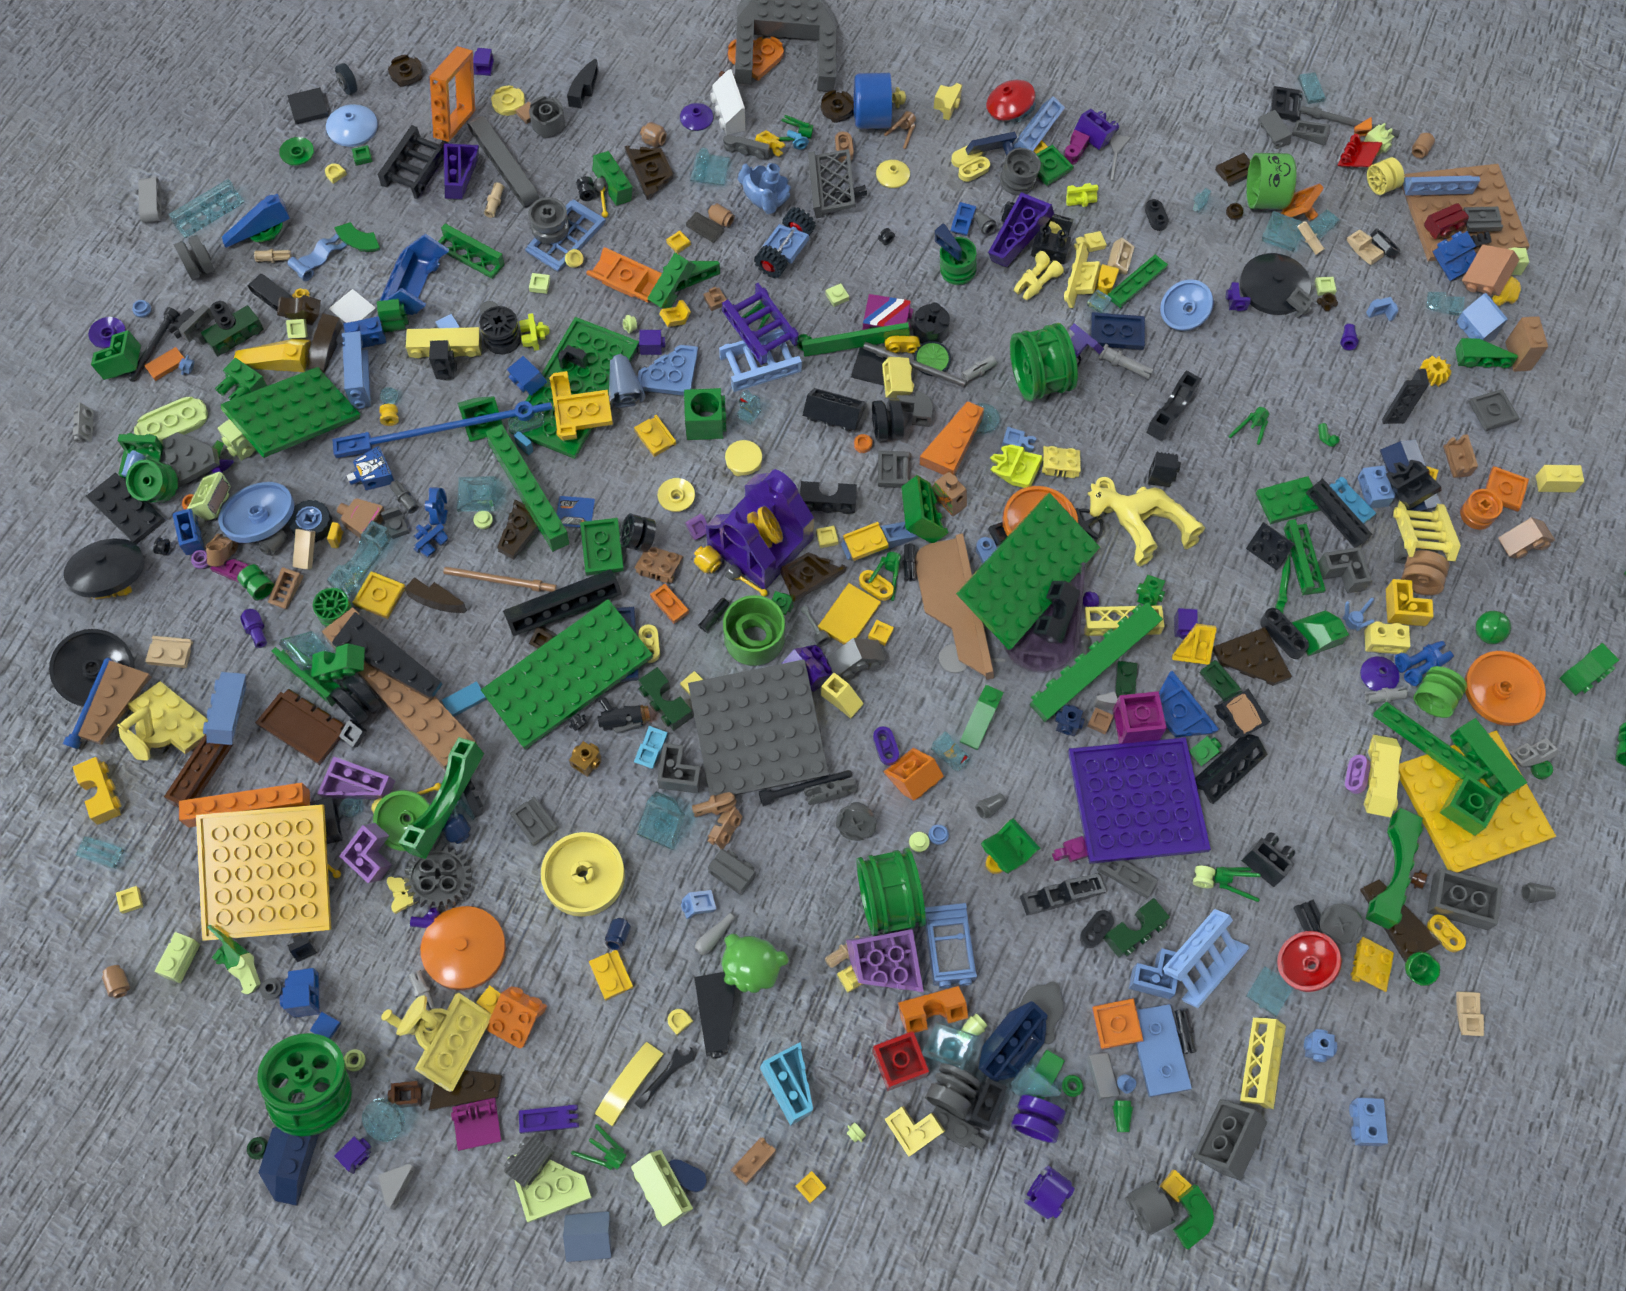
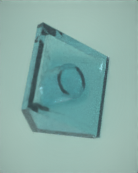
(950, 1046)

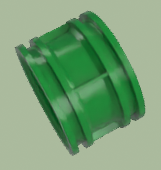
(891, 891)

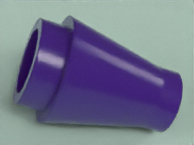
(1349, 338)

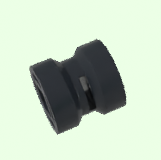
(586, 188)

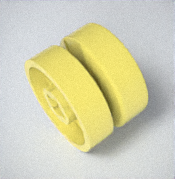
(1385, 176)

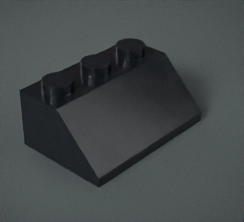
(833, 409)

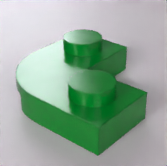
(1199, 1220)

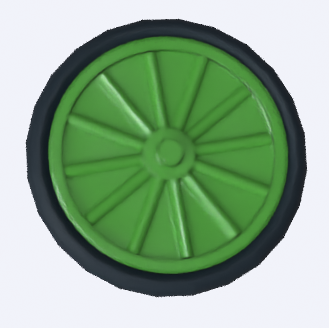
(933, 355)

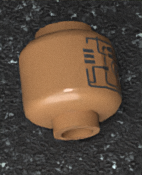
(653, 134)

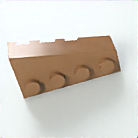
(116, 690)

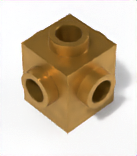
(585, 758)

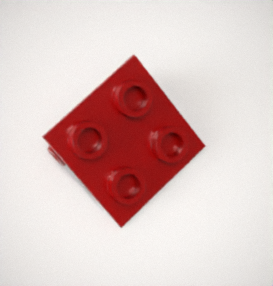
(1359, 153)

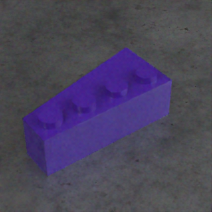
(1019, 228)

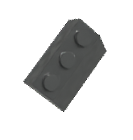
(1230, 1139)

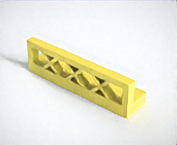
(1100, 627)
(1270, 1062)

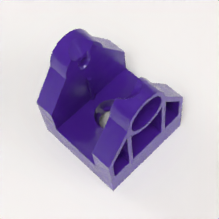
(741, 542)

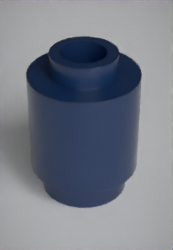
(617, 933)

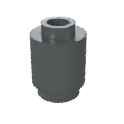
(272, 543)

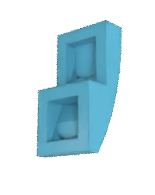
(651, 747)

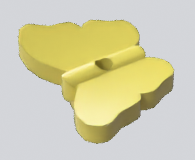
(401, 900)

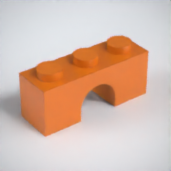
(947, 1003)

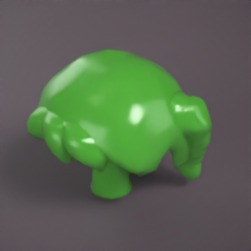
(751, 963)

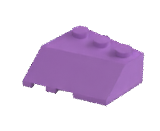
(886, 960)

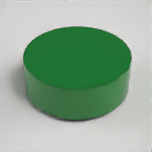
(1542, 770)

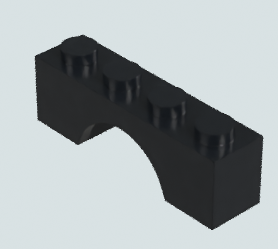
(1175, 405)

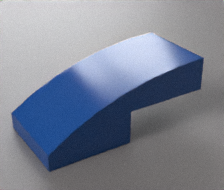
(963, 218)

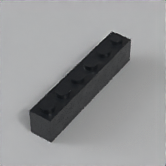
(562, 602)

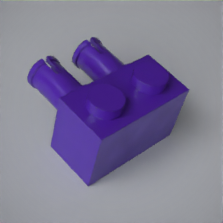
(1096, 127)

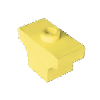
(948, 99)

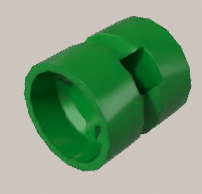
(255, 582)

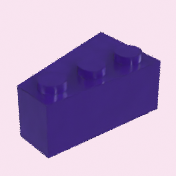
(458, 168)

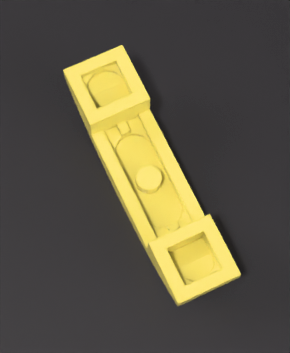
(628, 1083)

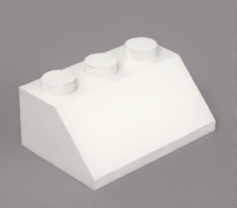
(728, 104)

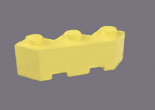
(1383, 776)

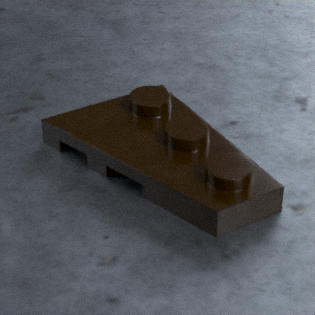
(470, 1088)

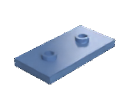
(1161, 1052)

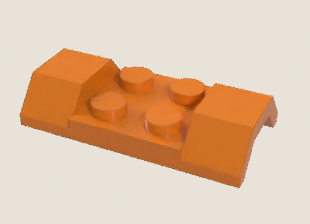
(625, 275)

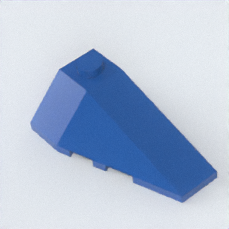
(263, 216)

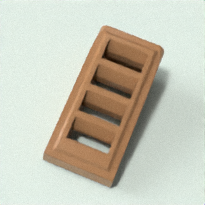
(294, 584)

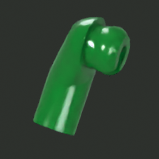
(1326, 438)

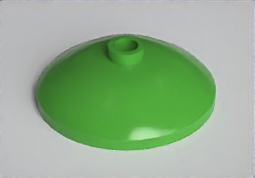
(391, 814)

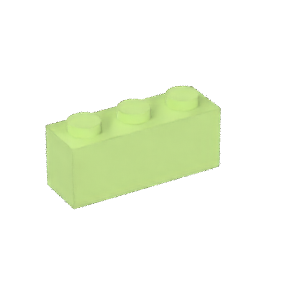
(661, 1188)

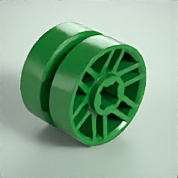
(330, 605)

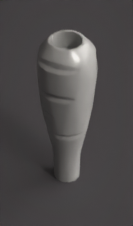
(712, 936)

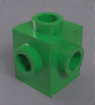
(1151, 591)

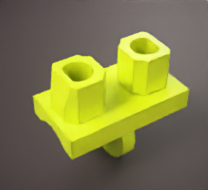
(1081, 195)
(532, 339)

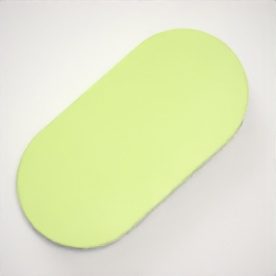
(179, 416)

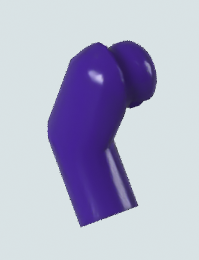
(426, 920)

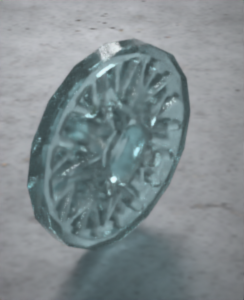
(990, 419)

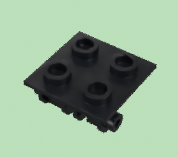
(1270, 546)

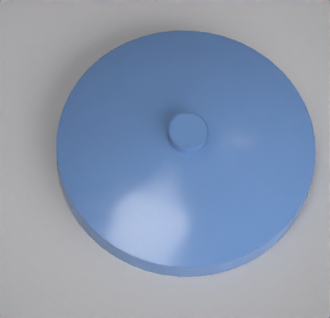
(256, 512)

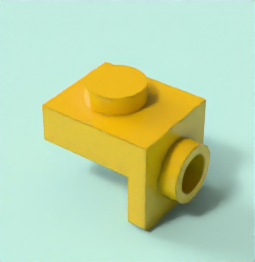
(675, 315)

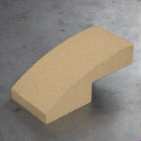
(1364, 248)
(1469, 1015)

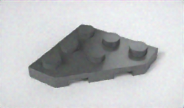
(189, 457)

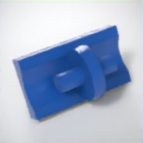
(436, 534)

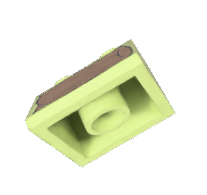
(210, 496)

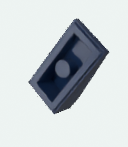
(946, 240)

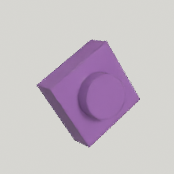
(697, 526)

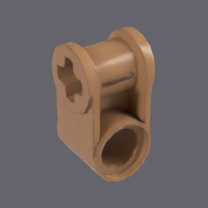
(219, 550)

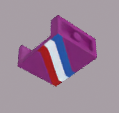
(886, 311)

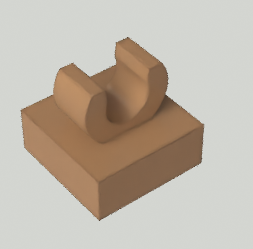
(714, 298)

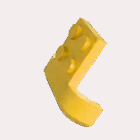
(577, 410)

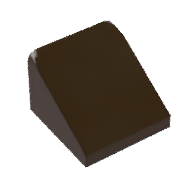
(541, 636)

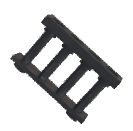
(402, 152)

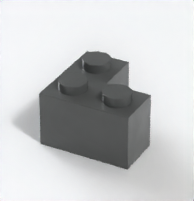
(1348, 565)
(855, 656)
(674, 774)

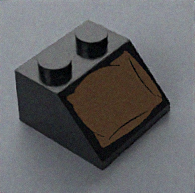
(1241, 713)

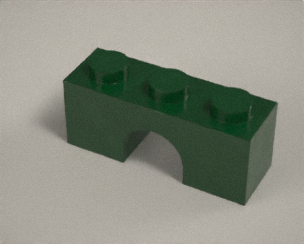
(223, 340)
(674, 712)
(1123, 940)

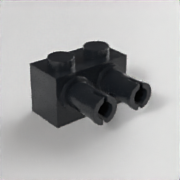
(1053, 244)
(1268, 860)

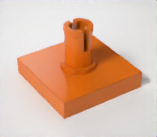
(1303, 202)

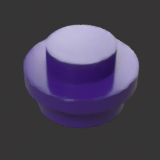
(1090, 599)

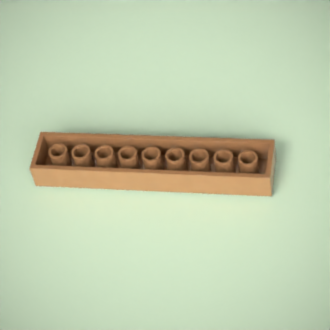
(423, 718)

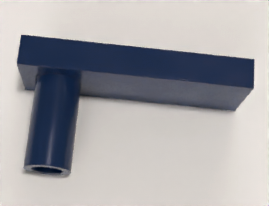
(993, 142)

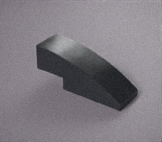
(583, 85)

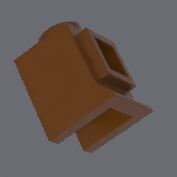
(415, 1087)

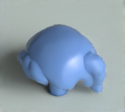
(765, 186)

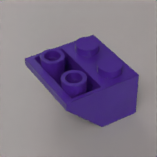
(816, 664)

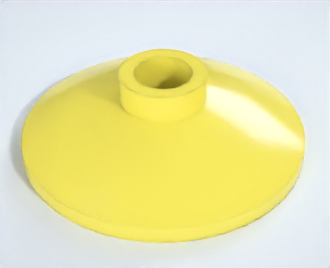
(891, 178)
(673, 488)

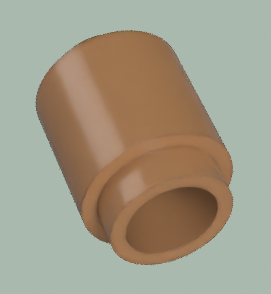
(1423, 145)
(721, 215)
(115, 981)

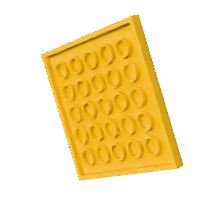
(1513, 827)
(263, 872)

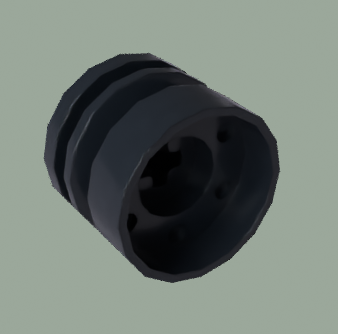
(500, 330)

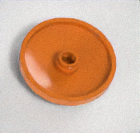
(1025, 500)
(1505, 688)
(463, 948)

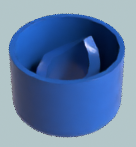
(872, 100)

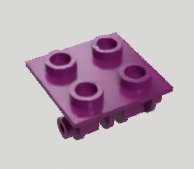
(476, 1124)

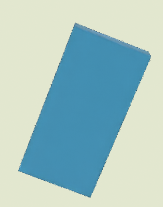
(464, 699)

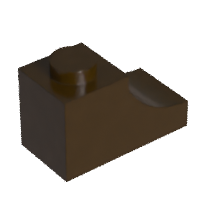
(299, 308)

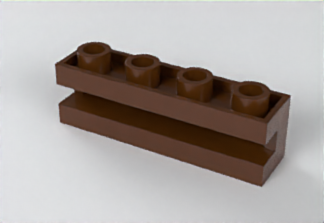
(197, 772)

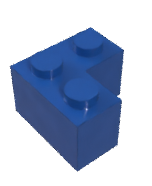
(301, 993)

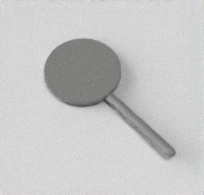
(949, 659)

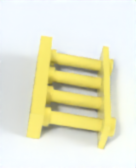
(1439, 522)

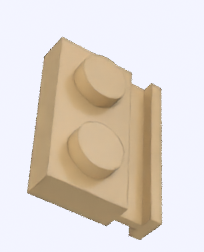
(169, 652)

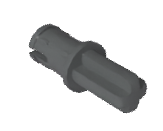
(404, 496)

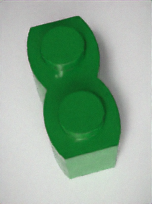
(392, 315)

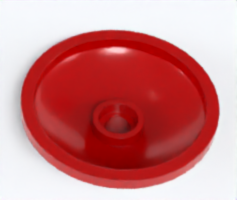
(1010, 99)
(1301, 952)

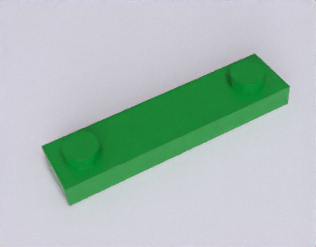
(1137, 280)

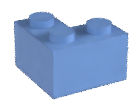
(1153, 979)

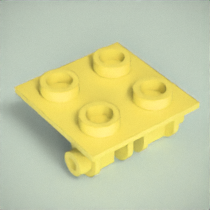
(1061, 459)

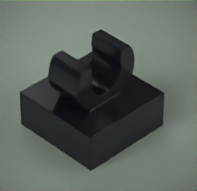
(301, 947)

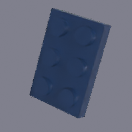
(1118, 330)

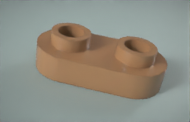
(847, 143)

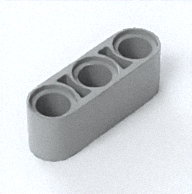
(150, 200)

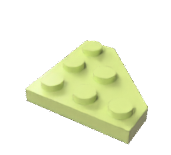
(552, 1191)

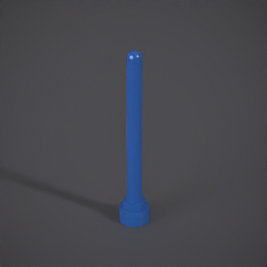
(73, 739)

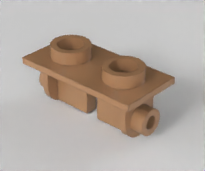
(721, 835)

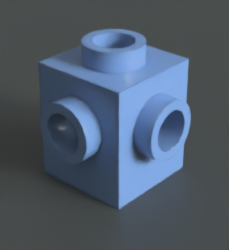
(1315, 1050)

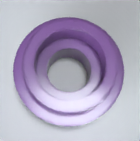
(197, 556)

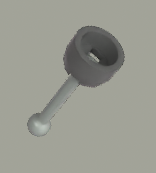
(821, 637)

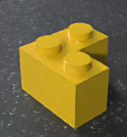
(1404, 608)

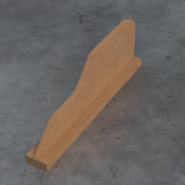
(941, 572)

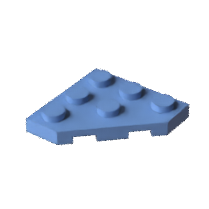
(670, 372)

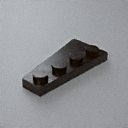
(1410, 933)

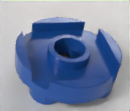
(435, 506)

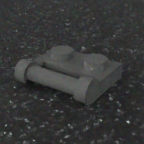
(888, 468)

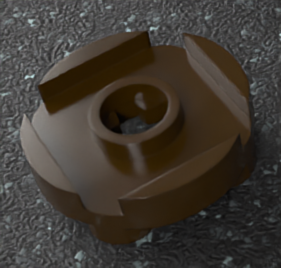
(408, 77)
(837, 113)

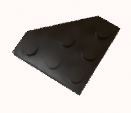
(1254, 657)

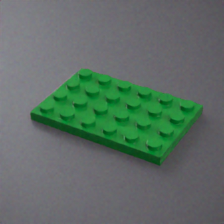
(290, 412)

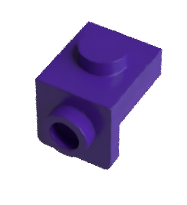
(1235, 301)

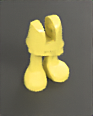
(1029, 278)

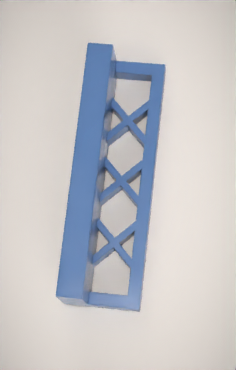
(1039, 124)
(1440, 185)

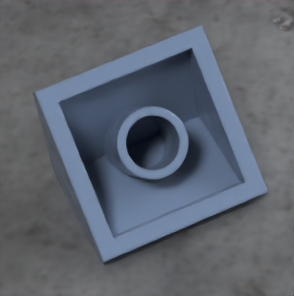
(587, 1236)

